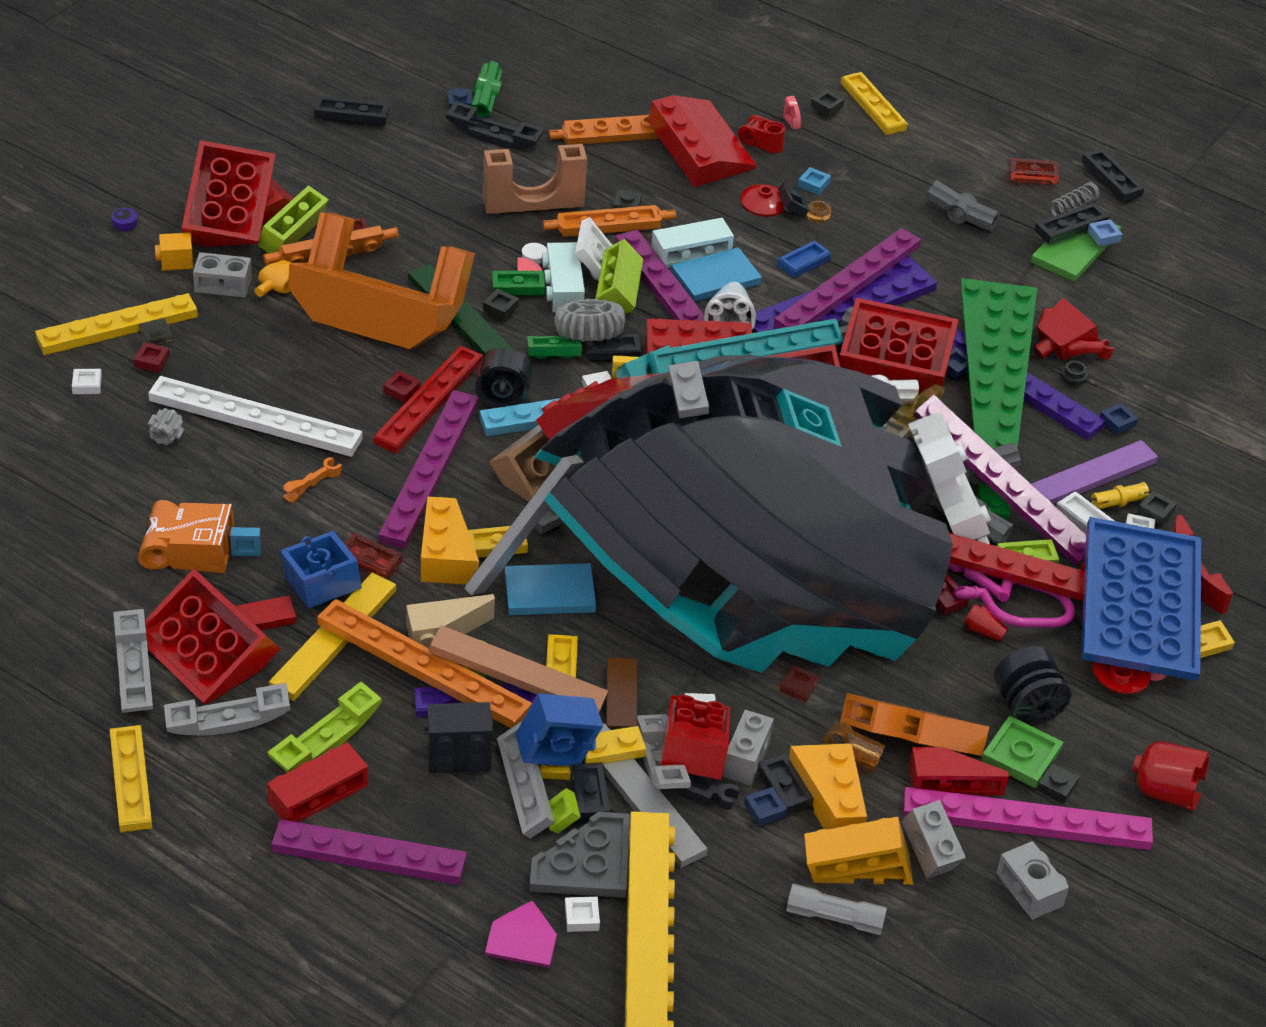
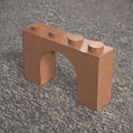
(563, 190)

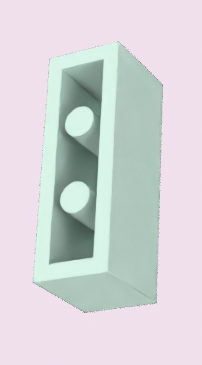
(691, 241)
(562, 274)

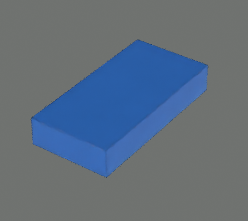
(804, 259)

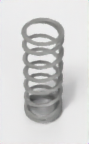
(1084, 195)

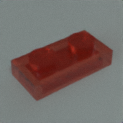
(1034, 170)
(373, 556)

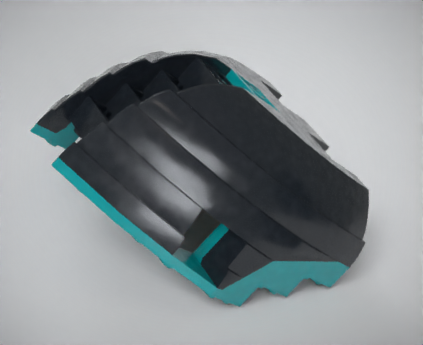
(773, 490)

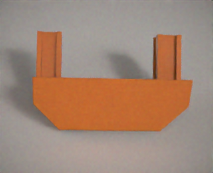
(372, 305)

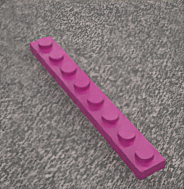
(1036, 818)

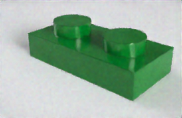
(519, 282)
(545, 346)

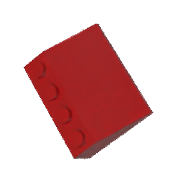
(698, 139)
(227, 195)
(898, 343)
(572, 407)
(206, 639)

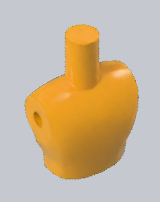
(274, 277)

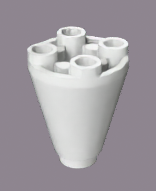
(731, 305)

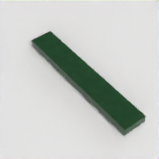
(466, 320)

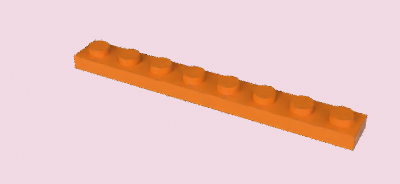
(422, 664)

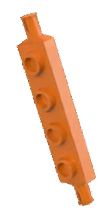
(604, 130)
(611, 219)
(361, 241)

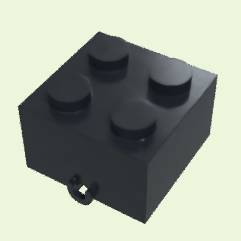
(459, 737)

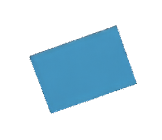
(708, 274)
(549, 589)

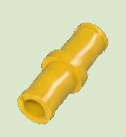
(1120, 495)

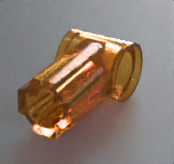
(865, 750)

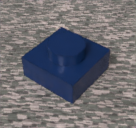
(460, 95)
(957, 363)
(1119, 418)
(765, 806)

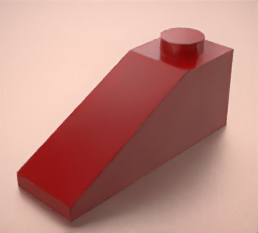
(954, 773)

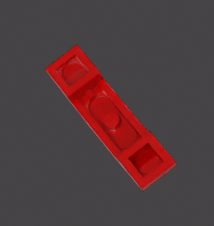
(1213, 587)

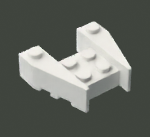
(947, 474)

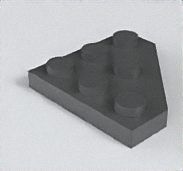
(586, 859)

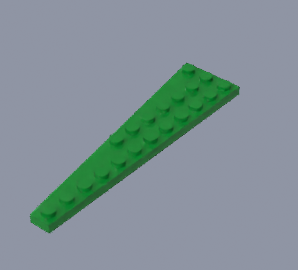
(997, 354)

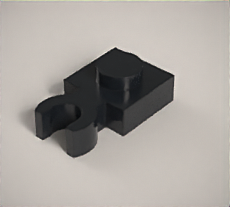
(792, 201)
(707, 789)

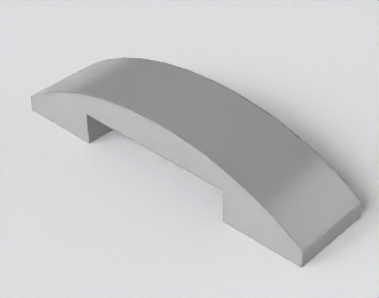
(133, 661)
(227, 716)
(663, 777)

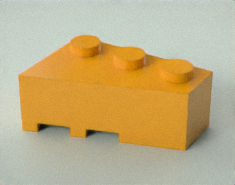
(446, 544)
(832, 781)
(859, 851)

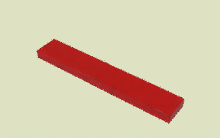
(427, 399)

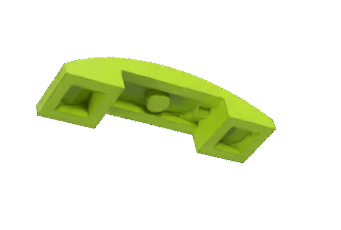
(330, 732)

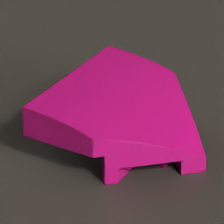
(522, 937)

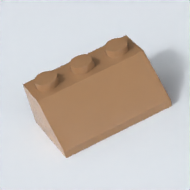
(519, 467)

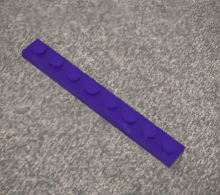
(1053, 402)

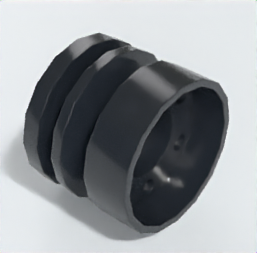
(1032, 685)

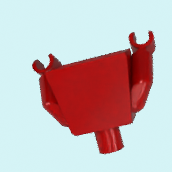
(1068, 334)

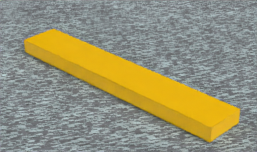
(324, 644)
(563, 658)

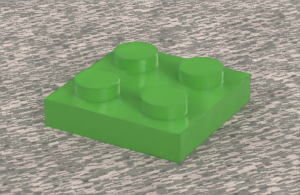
(1022, 751)

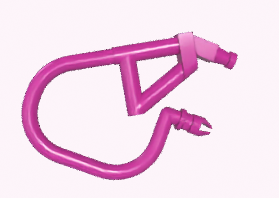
(1002, 593)

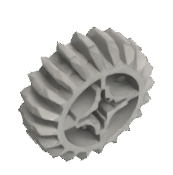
(589, 320)

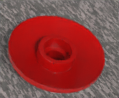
(762, 200)
(1121, 679)

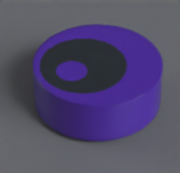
(124, 219)

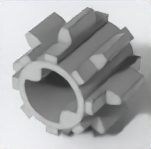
(165, 426)

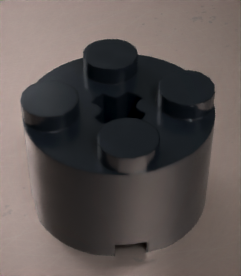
(503, 378)

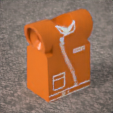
(188, 537)

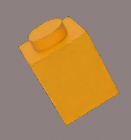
(175, 251)

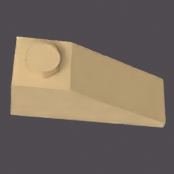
(457, 614)

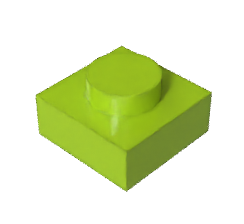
(564, 810)

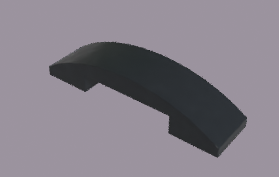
(490, 131)

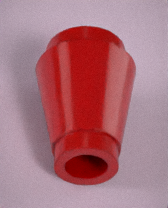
(983, 622)

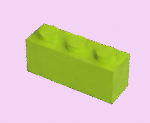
(293, 220)
(620, 275)

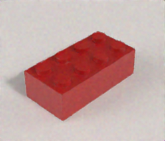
(686, 332)

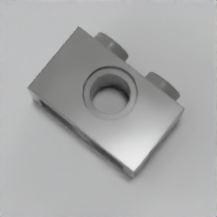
(933, 839)
(1032, 880)

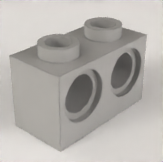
(222, 274)
(748, 747)

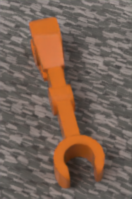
(298, 487)

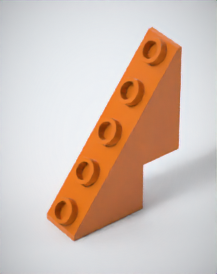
(914, 725)

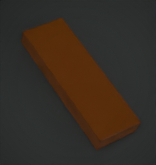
(622, 693)

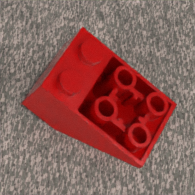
(696, 736)

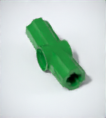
(487, 88)

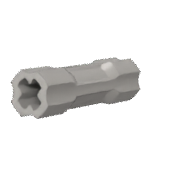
(813, 903)

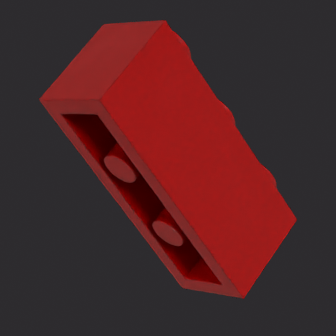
(318, 784)

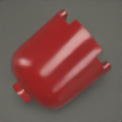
(1171, 773)

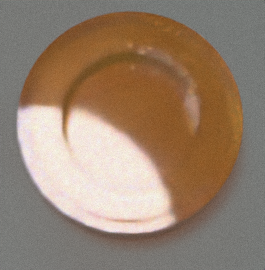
(819, 211)

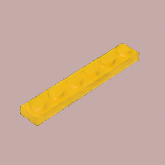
(114, 324)

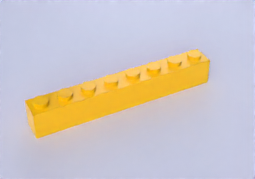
(648, 921)

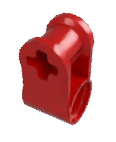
(765, 134)

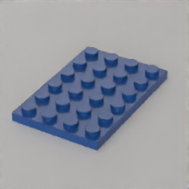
(1142, 599)

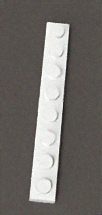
(255, 416)

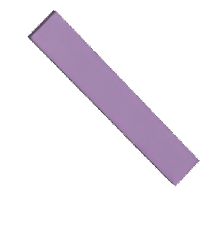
(1096, 472)

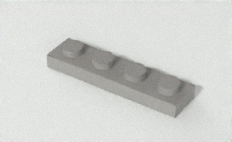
(526, 786)

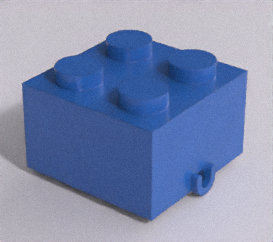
(320, 569)
(559, 730)

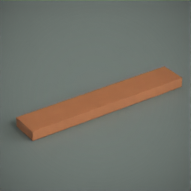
(510, 667)

